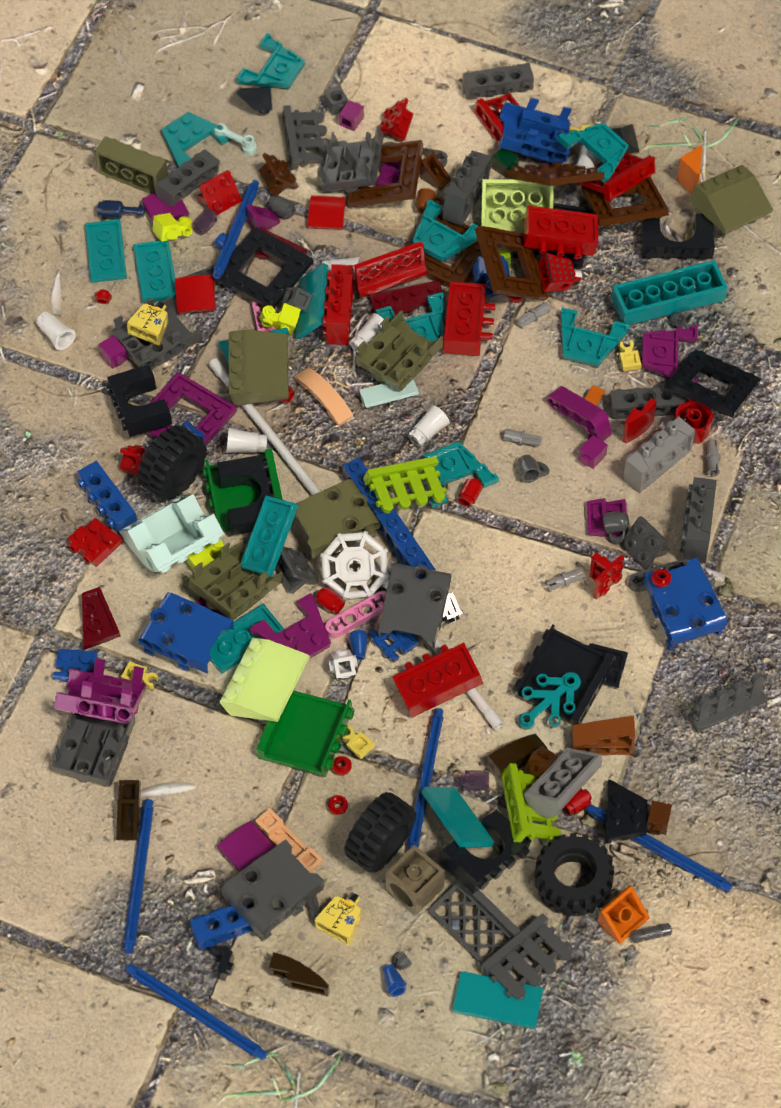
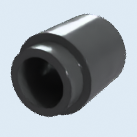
(282, 206)

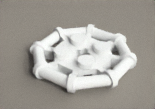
(362, 557)

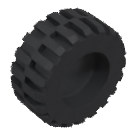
(172, 462)
(380, 832)
(574, 898)

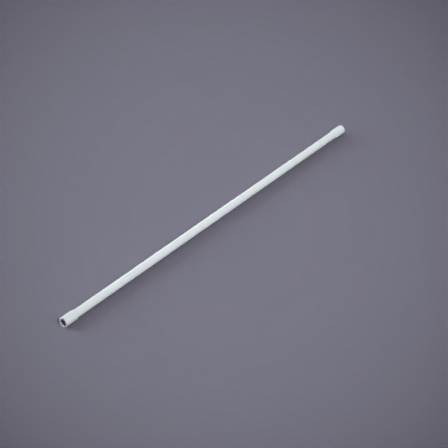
(490, 715)

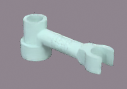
(247, 142)

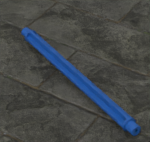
(235, 230)
(426, 776)
(672, 855)
(138, 876)
(196, 1012)

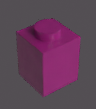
(351, 115)
(112, 352)
(592, 452)

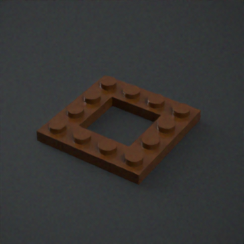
(410, 154)
(553, 174)
(652, 206)
(489, 241)
(462, 268)

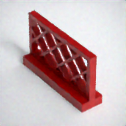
(489, 116)
(624, 180)
(396, 274)

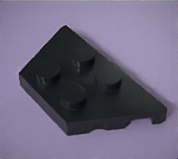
(624, 813)

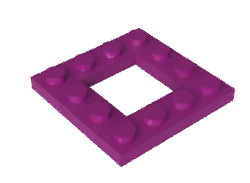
(218, 409)

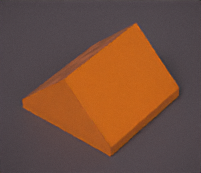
(690, 169)
(623, 915)

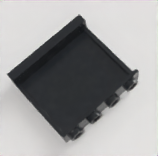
(562, 655)

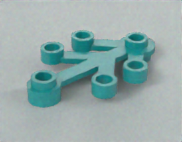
(550, 697)

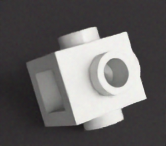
(345, 669)

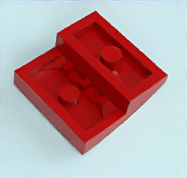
(326, 212)
(195, 294)
(639, 421)

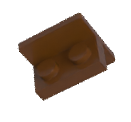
(277, 174)

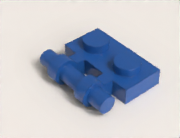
(401, 641)
(73, 659)

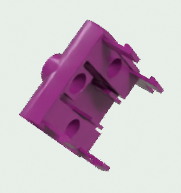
(102, 695)

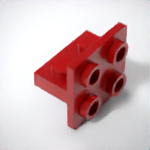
(397, 120)
(219, 193)
(132, 458)
(605, 573)

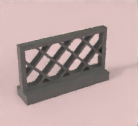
(485, 906)

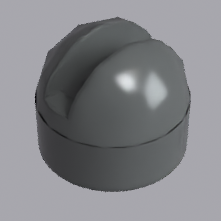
(677, 319)
(402, 961)

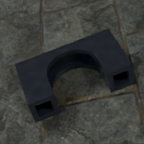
(656, 245)
(137, 418)
(245, 472)
(478, 872)

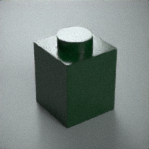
(504, 160)

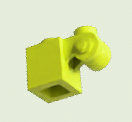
(168, 228)
(285, 318)
(206, 555)

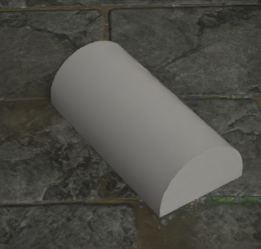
(562, 781)

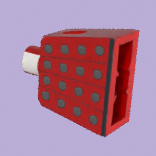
(557, 273)

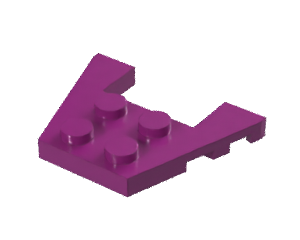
(661, 349)
(304, 636)

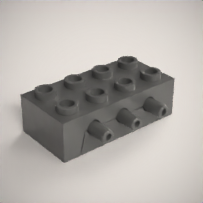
(465, 187)
(698, 519)

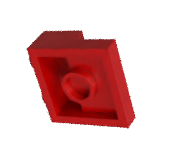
(94, 542)

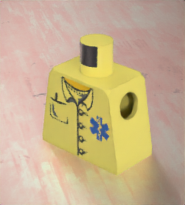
(149, 323)
(340, 918)

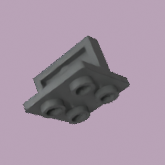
(644, 542)
(295, 569)

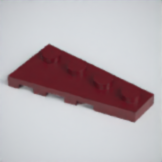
(406, 297)

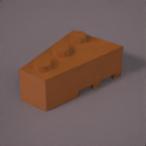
(605, 736)

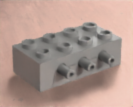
(658, 454)

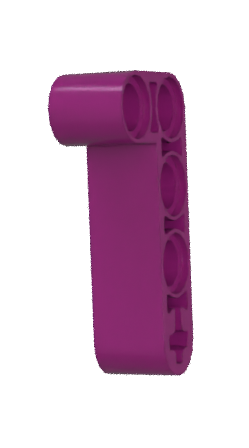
(581, 411)

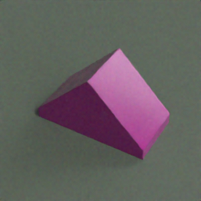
(261, 217)

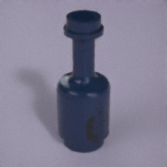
(116, 209)

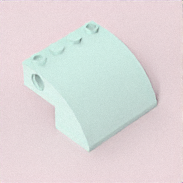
(171, 533)

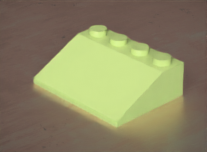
(507, 200)
(263, 680)

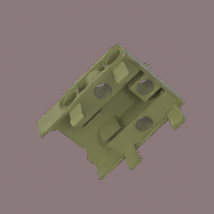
(395, 350)
(327, 517)
(228, 585)

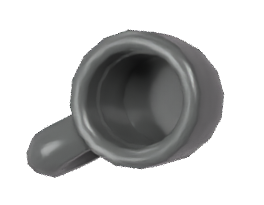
(530, 468)
(614, 523)

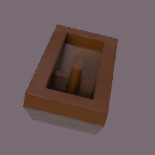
(433, 172)

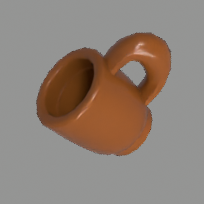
(422, 198)

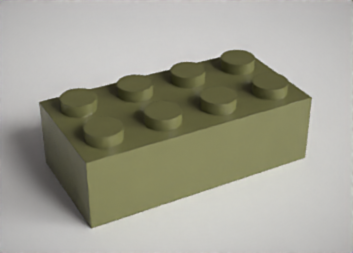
(130, 165)

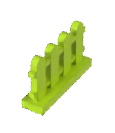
(400, 474)
(519, 812)

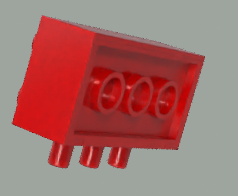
(560, 231)
(338, 304)
(466, 318)
(437, 679)

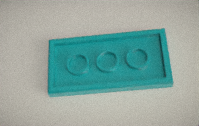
(105, 251)
(155, 270)
(315, 284)
(268, 535)
(233, 643)
(457, 817)
(487, 1000)

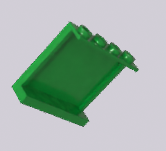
(238, 495)
(306, 733)

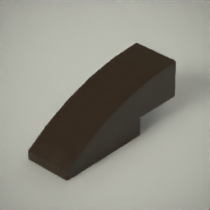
(514, 753)
(128, 809)
(297, 975)

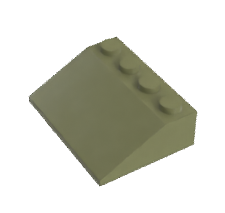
(731, 199)
(258, 366)

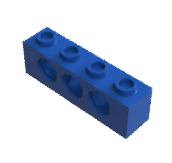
(94, 474)
(226, 930)

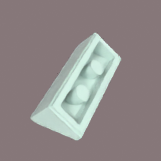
(385, 393)

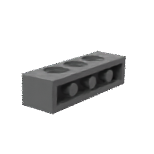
(497, 81)
(187, 178)
(624, 401)

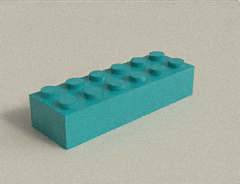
(669, 293)

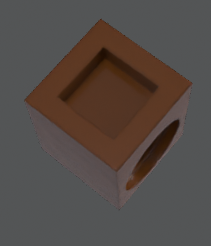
(540, 761)
(658, 817)

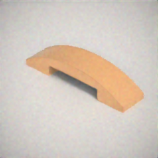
(325, 394)
(277, 832)

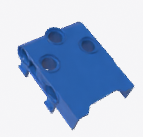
(534, 131)
(686, 600)
(189, 634)

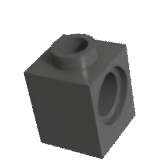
(335, 99)
(297, 297)

